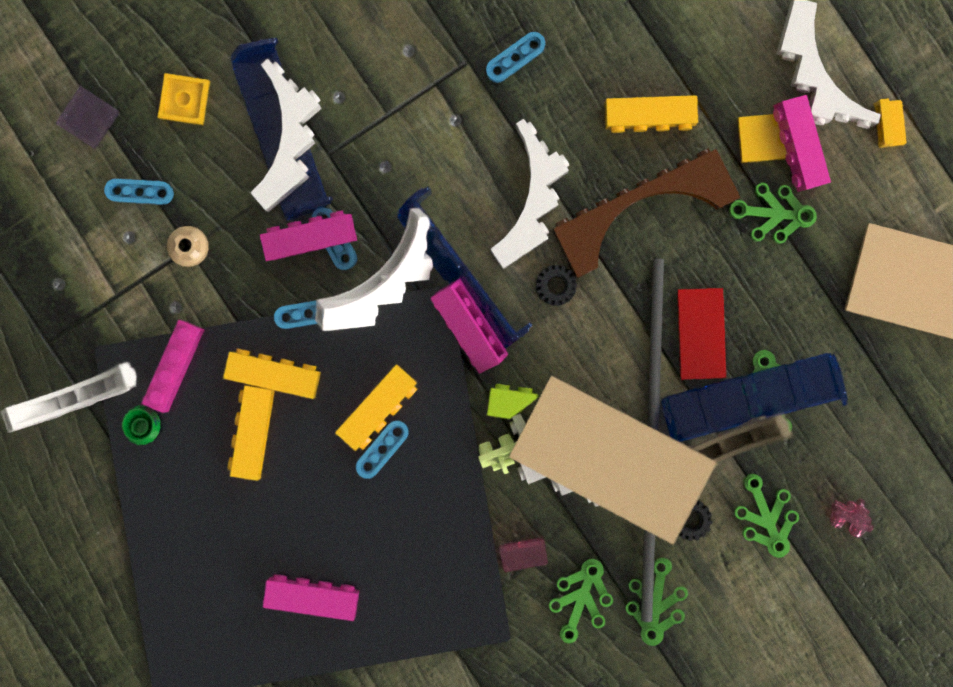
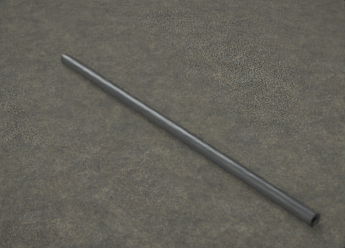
(653, 422)

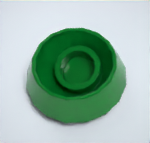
(141, 425)

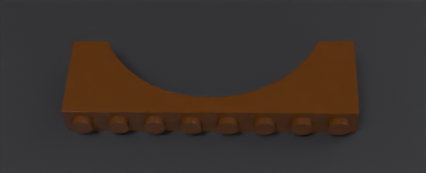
(700, 178)

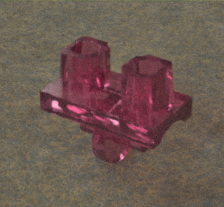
(853, 513)

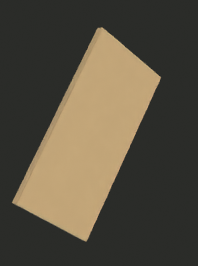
(904, 281)
(612, 459)

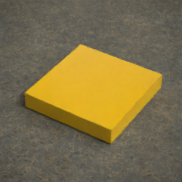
(183, 99)
(760, 139)

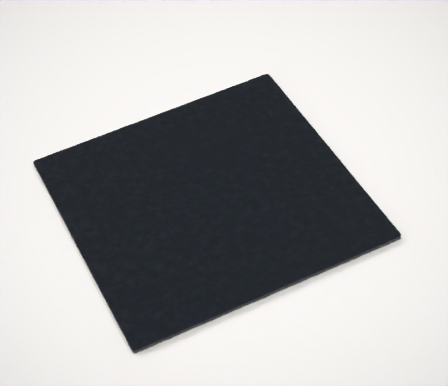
(210, 541)

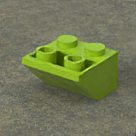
(506, 402)

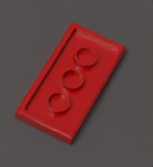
(701, 333)

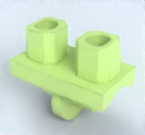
(500, 457)

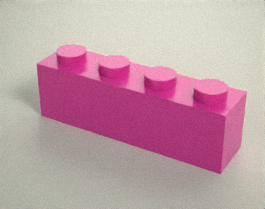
(801, 143)
(308, 237)
(469, 326)
(173, 366)
(311, 598)

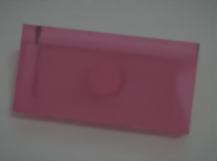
(523, 554)

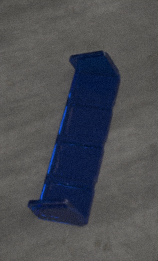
(266, 119)
(453, 268)
(755, 395)

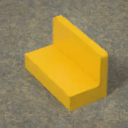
(891, 123)

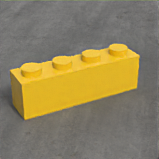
(651, 113)
(272, 375)
(376, 407)
(251, 433)

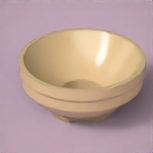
(198, 249)

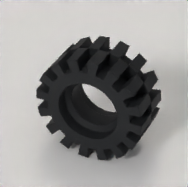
(556, 271)
(703, 525)

